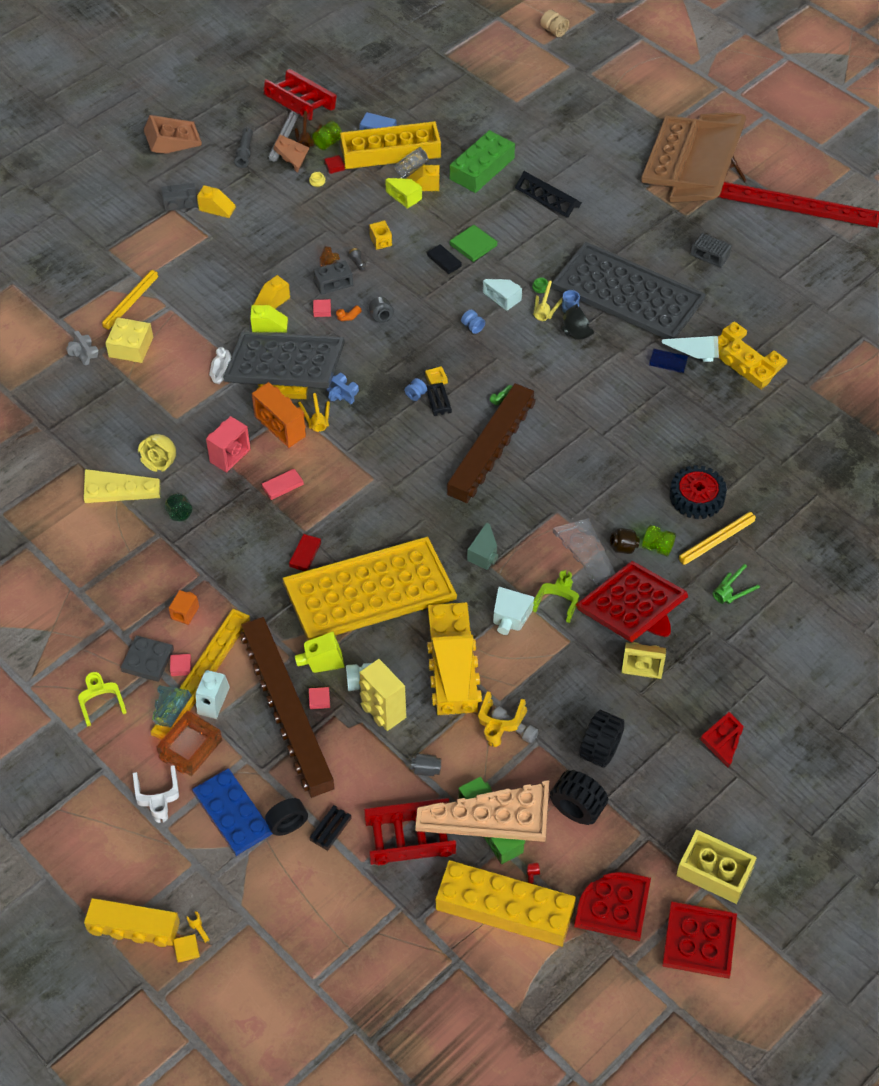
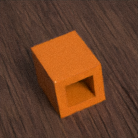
(184, 607)

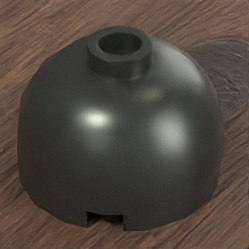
(576, 323)

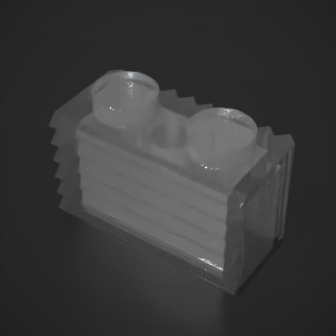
(411, 162)

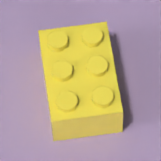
(382, 695)
(716, 866)

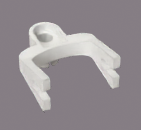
(158, 801)

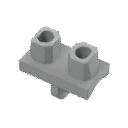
(81, 347)

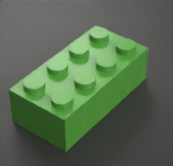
(482, 161)

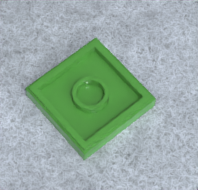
(473, 243)

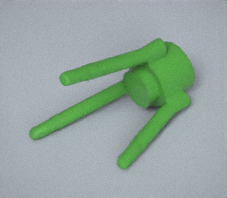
(724, 591)

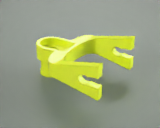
(94, 690)

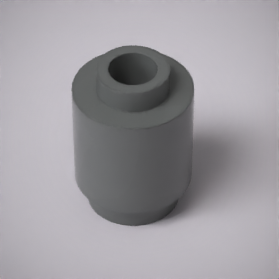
(426, 765)

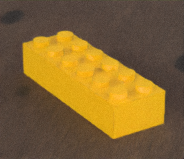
(388, 144)
(505, 903)

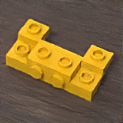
(746, 360)

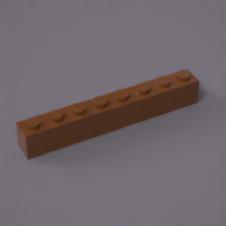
(491, 443)

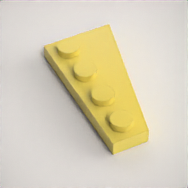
(108, 486)

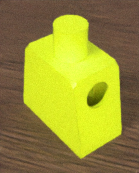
(321, 654)

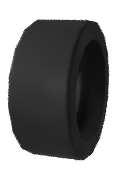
(286, 816)

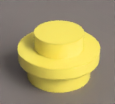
(317, 179)

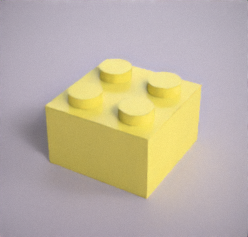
(129, 340)

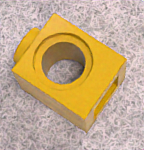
(380, 235)

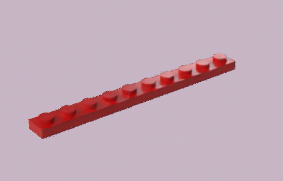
(800, 204)

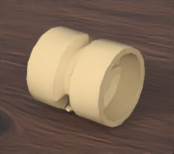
(555, 23)

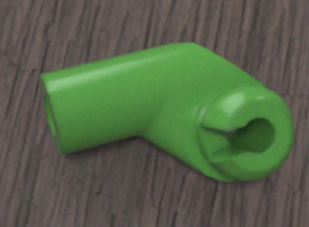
(498, 399)

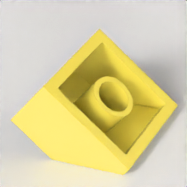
(643, 660)

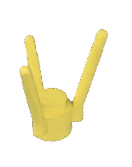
(542, 311)

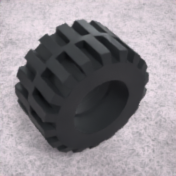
(601, 738)
(579, 797)

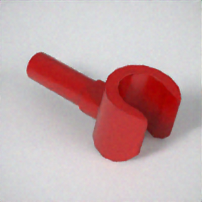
(532, 870)

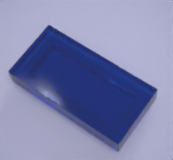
(668, 360)

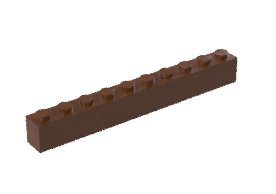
(287, 707)

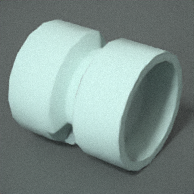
(353, 675)

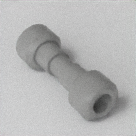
(528, 733)

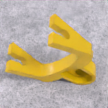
(493, 727)

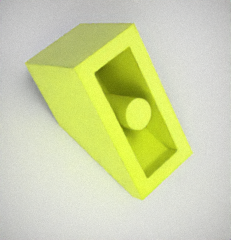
(404, 191)
(267, 319)

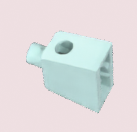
(511, 610)
(212, 688)

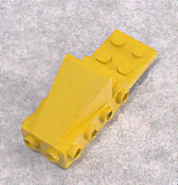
(453, 660)

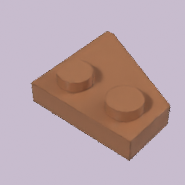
(291, 151)

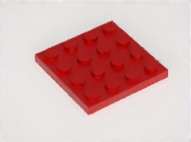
(632, 601)

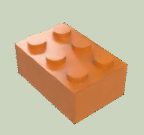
(279, 414)

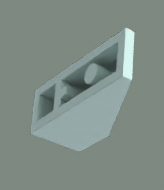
(698, 347)

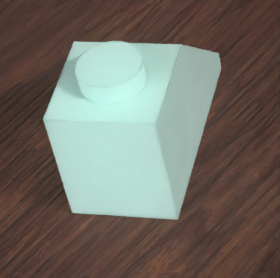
(503, 292)

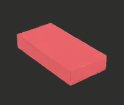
(282, 484)

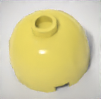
(157, 452)

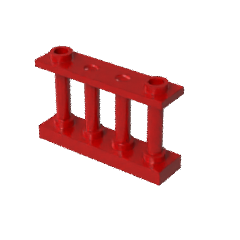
(300, 85)
(397, 814)

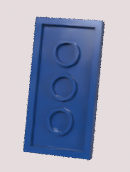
(232, 811)

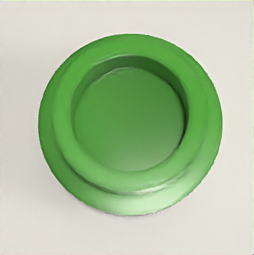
(540, 285)

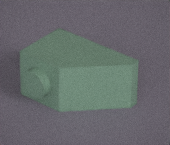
(483, 549)

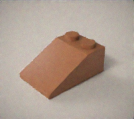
(170, 134)

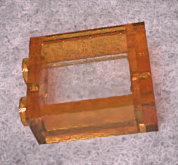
(189, 743)

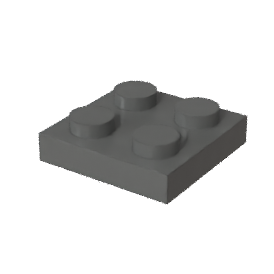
(147, 658)

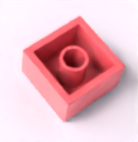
(228, 444)

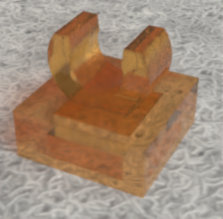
(328, 257)

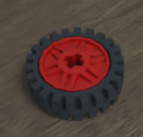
(698, 492)

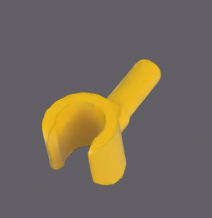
(197, 924)

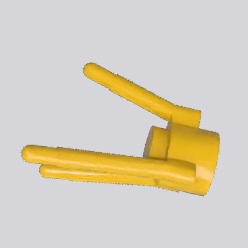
(318, 421)

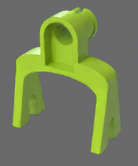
(561, 588)

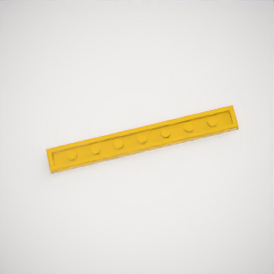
(209, 660)

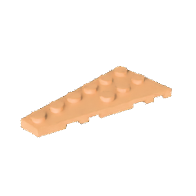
(497, 814)

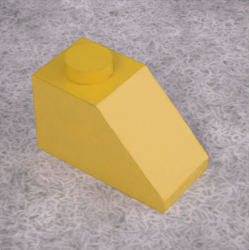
(428, 177)
(215, 202)
(274, 293)

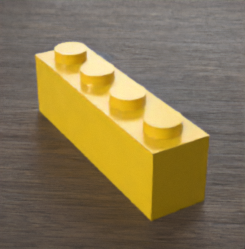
(132, 922)

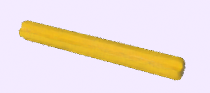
(130, 299)
(716, 538)

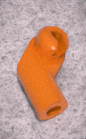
(348, 316)

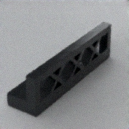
(552, 191)

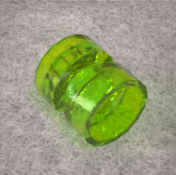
(327, 135)
(658, 540)

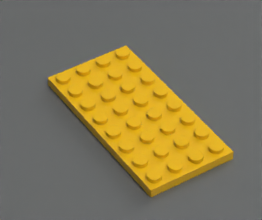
(369, 588)

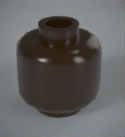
(624, 541)

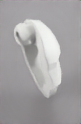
(219, 365)

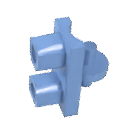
(339, 389)

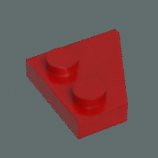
(723, 738)

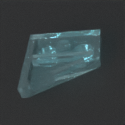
(169, 705)

